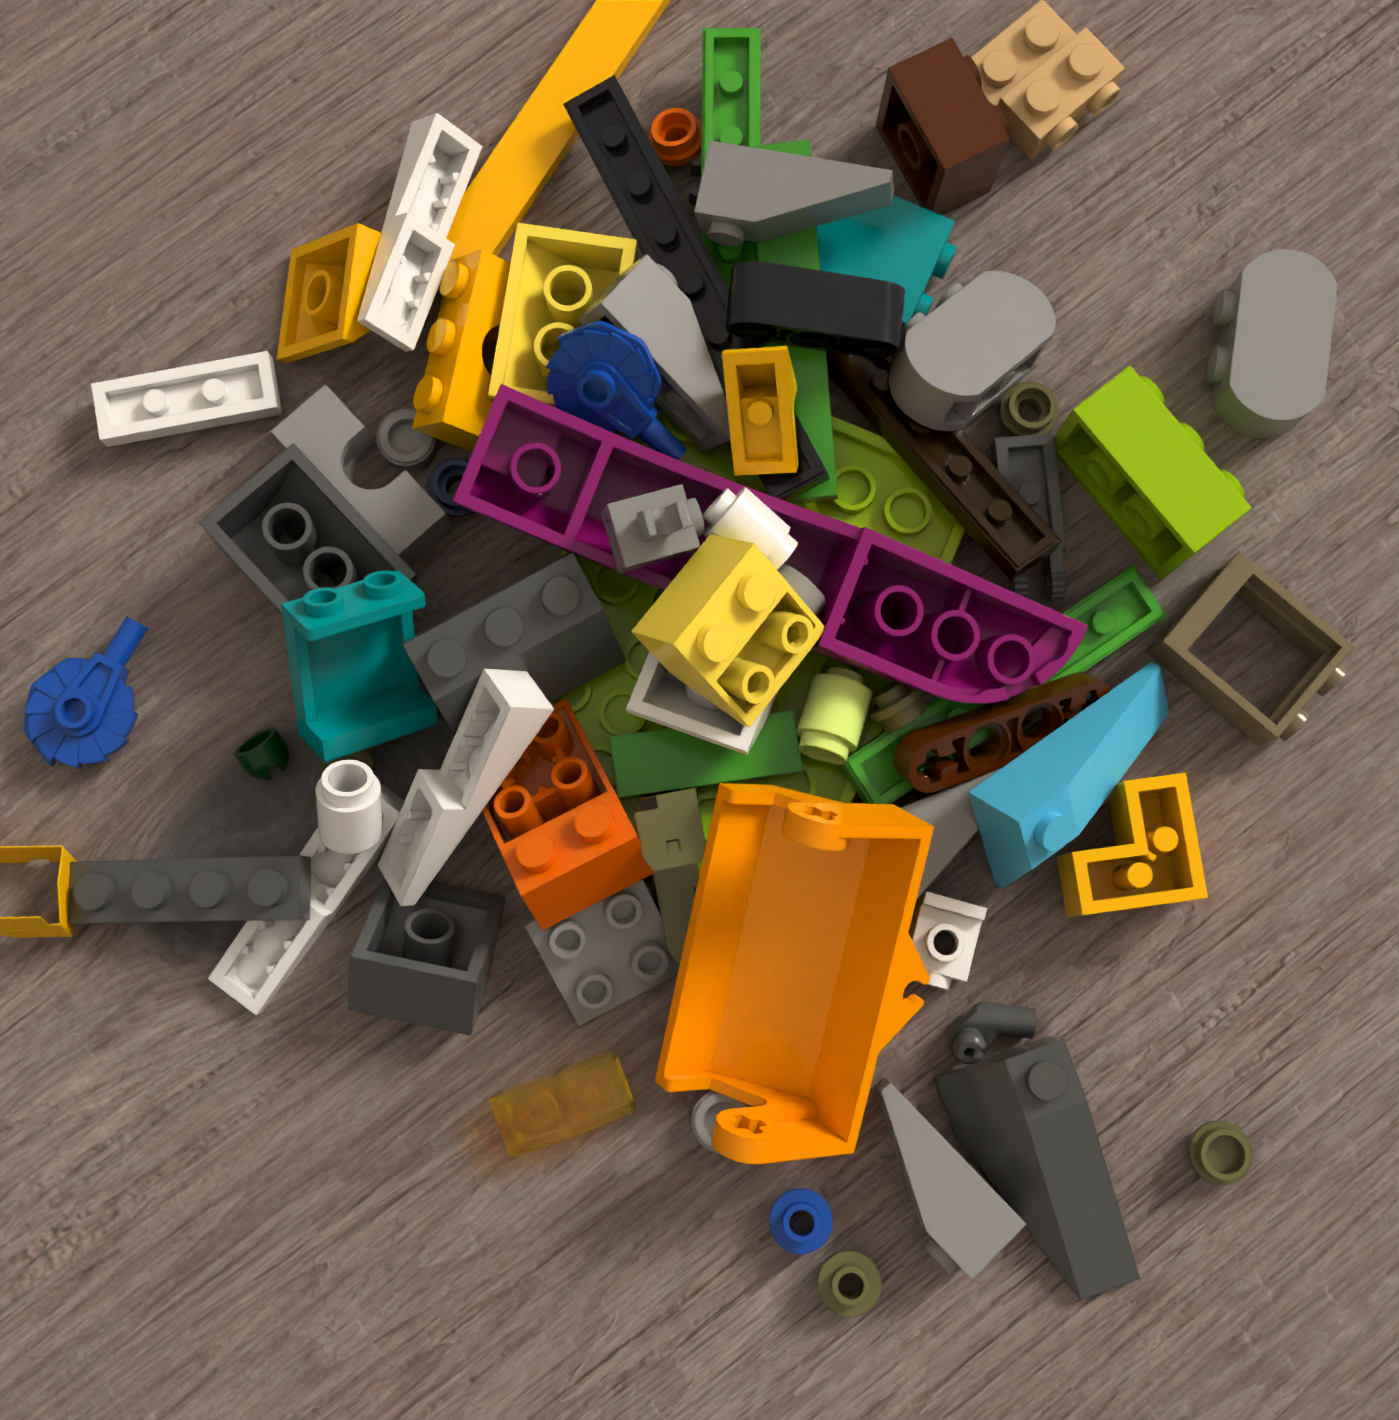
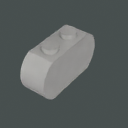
(1273, 343)
(970, 349)

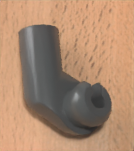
(984, 1024)

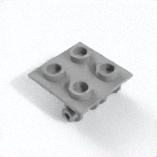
(606, 952)

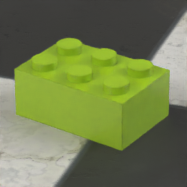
(1148, 472)

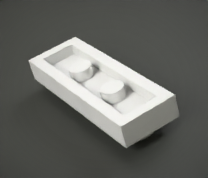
(186, 399)

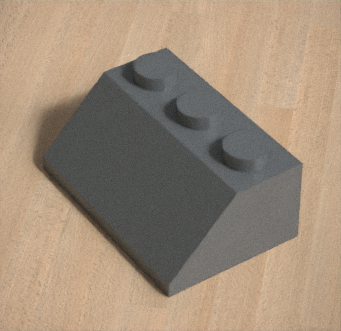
(297, 532)
(534, 625)

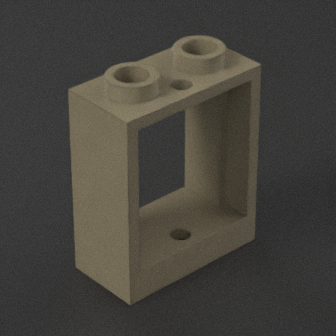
(1287, 615)

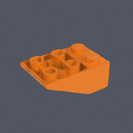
(563, 824)

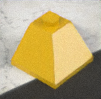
(326, 292)

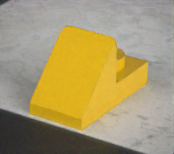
(761, 410)

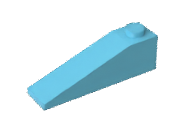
(1064, 778)

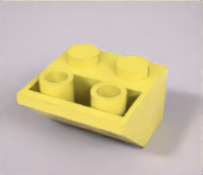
(730, 627)

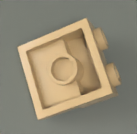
(1046, 78)

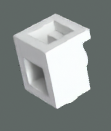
(958, 918)

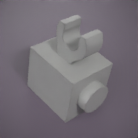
(652, 528)

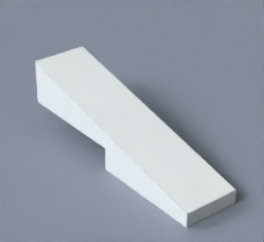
(415, 230)
(445, 802)
(271, 950)

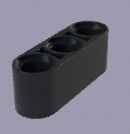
(815, 309)

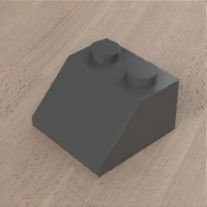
(426, 959)

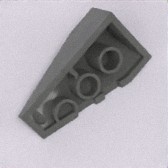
(1040, 1150)

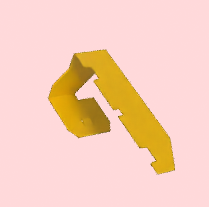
(36, 926)

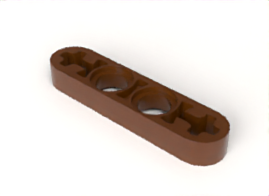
(1006, 735)

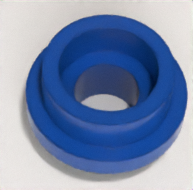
(793, 1201)

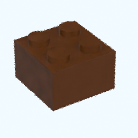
(942, 127)

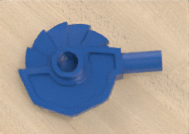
(610, 382)
(83, 706)

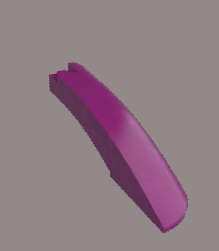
(885, 601)

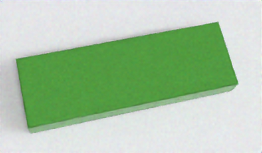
(676, 761)

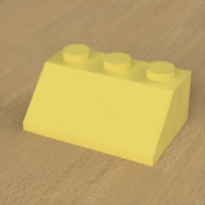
(548, 288)

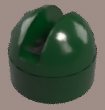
(263, 752)

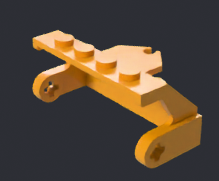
(795, 967)

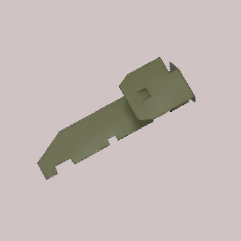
(672, 847)

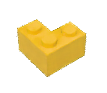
(1153, 854)

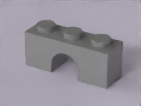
(334, 444)

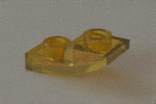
(562, 1104)

